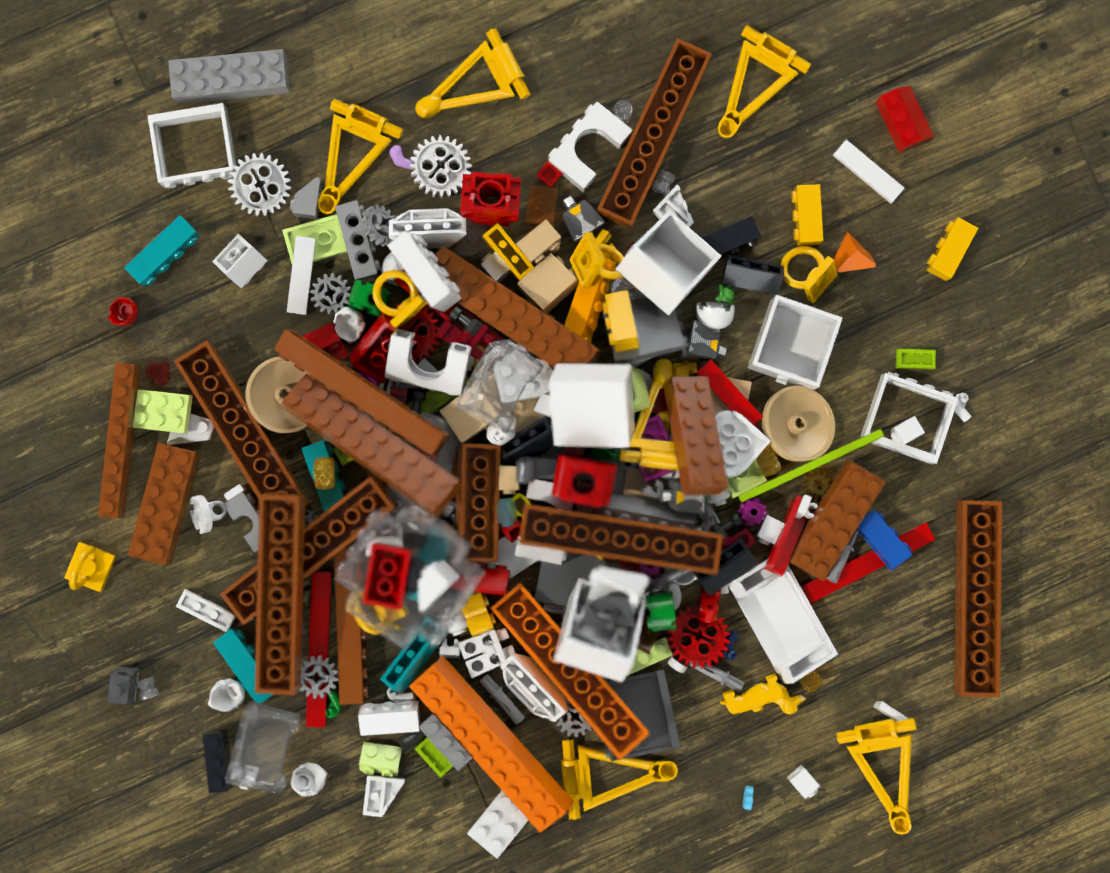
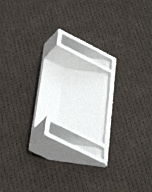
(783, 621)

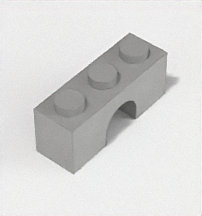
(241, 506)
(445, 742)

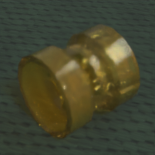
(812, 683)

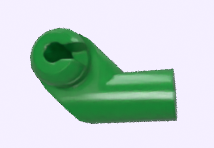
(334, 707)

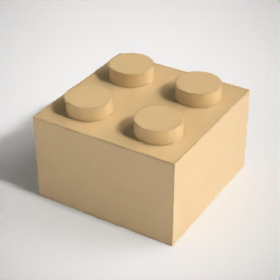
(540, 243)

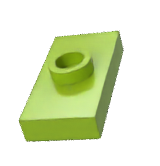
(915, 359)
(433, 757)

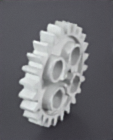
(427, 155)
(275, 177)

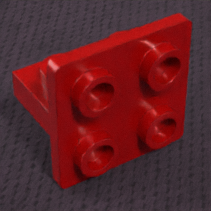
(329, 341)

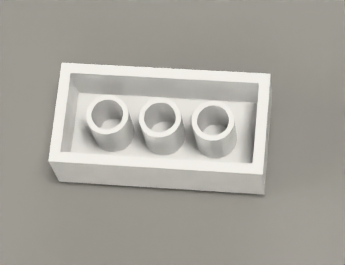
(425, 271)

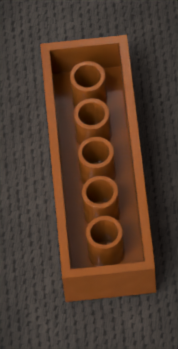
(695, 436)
(477, 500)
(164, 504)
(836, 519)

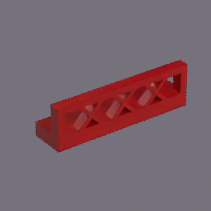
(787, 539)

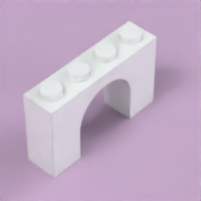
(596, 121)
(403, 369)
(542, 491)

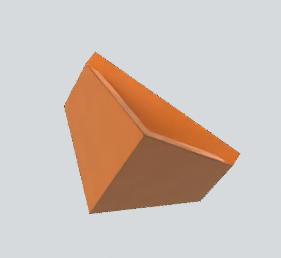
(852, 256)

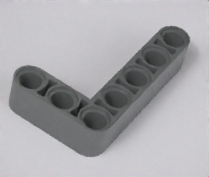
(544, 467)

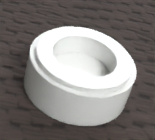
(679, 666)

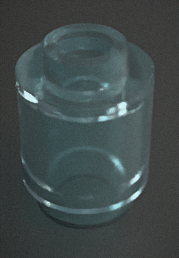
(506, 512)

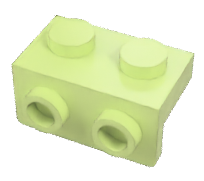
(380, 759)

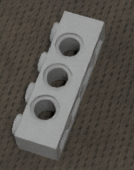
(346, 213)

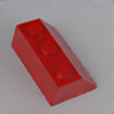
(904, 118)
(373, 349)
(387, 575)
(495, 580)

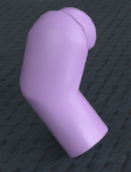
(398, 159)

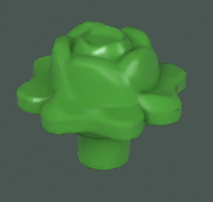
(725, 294)

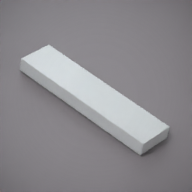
(868, 171)
(301, 275)

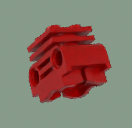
(482, 186)
(598, 494)

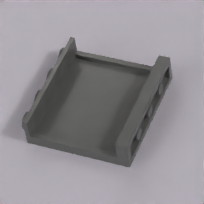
(655, 332)
(558, 580)
(650, 702)

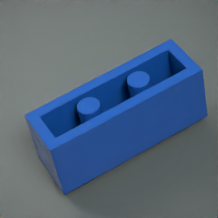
(883, 540)

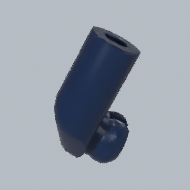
(731, 654)

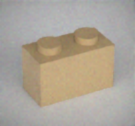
(507, 480)

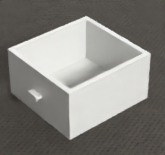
(668, 262)
(794, 343)
(592, 405)
(588, 656)

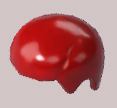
(123, 312)

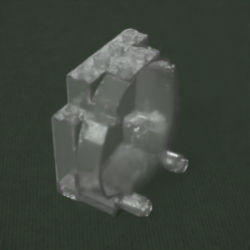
(431, 542)

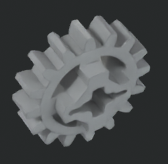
(377, 224)
(338, 292)
(326, 677)
(566, 725)

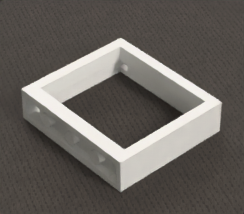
(184, 116)
(926, 390)

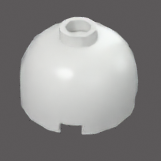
(715, 315)

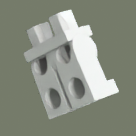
(490, 646)

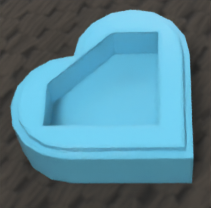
(748, 797)

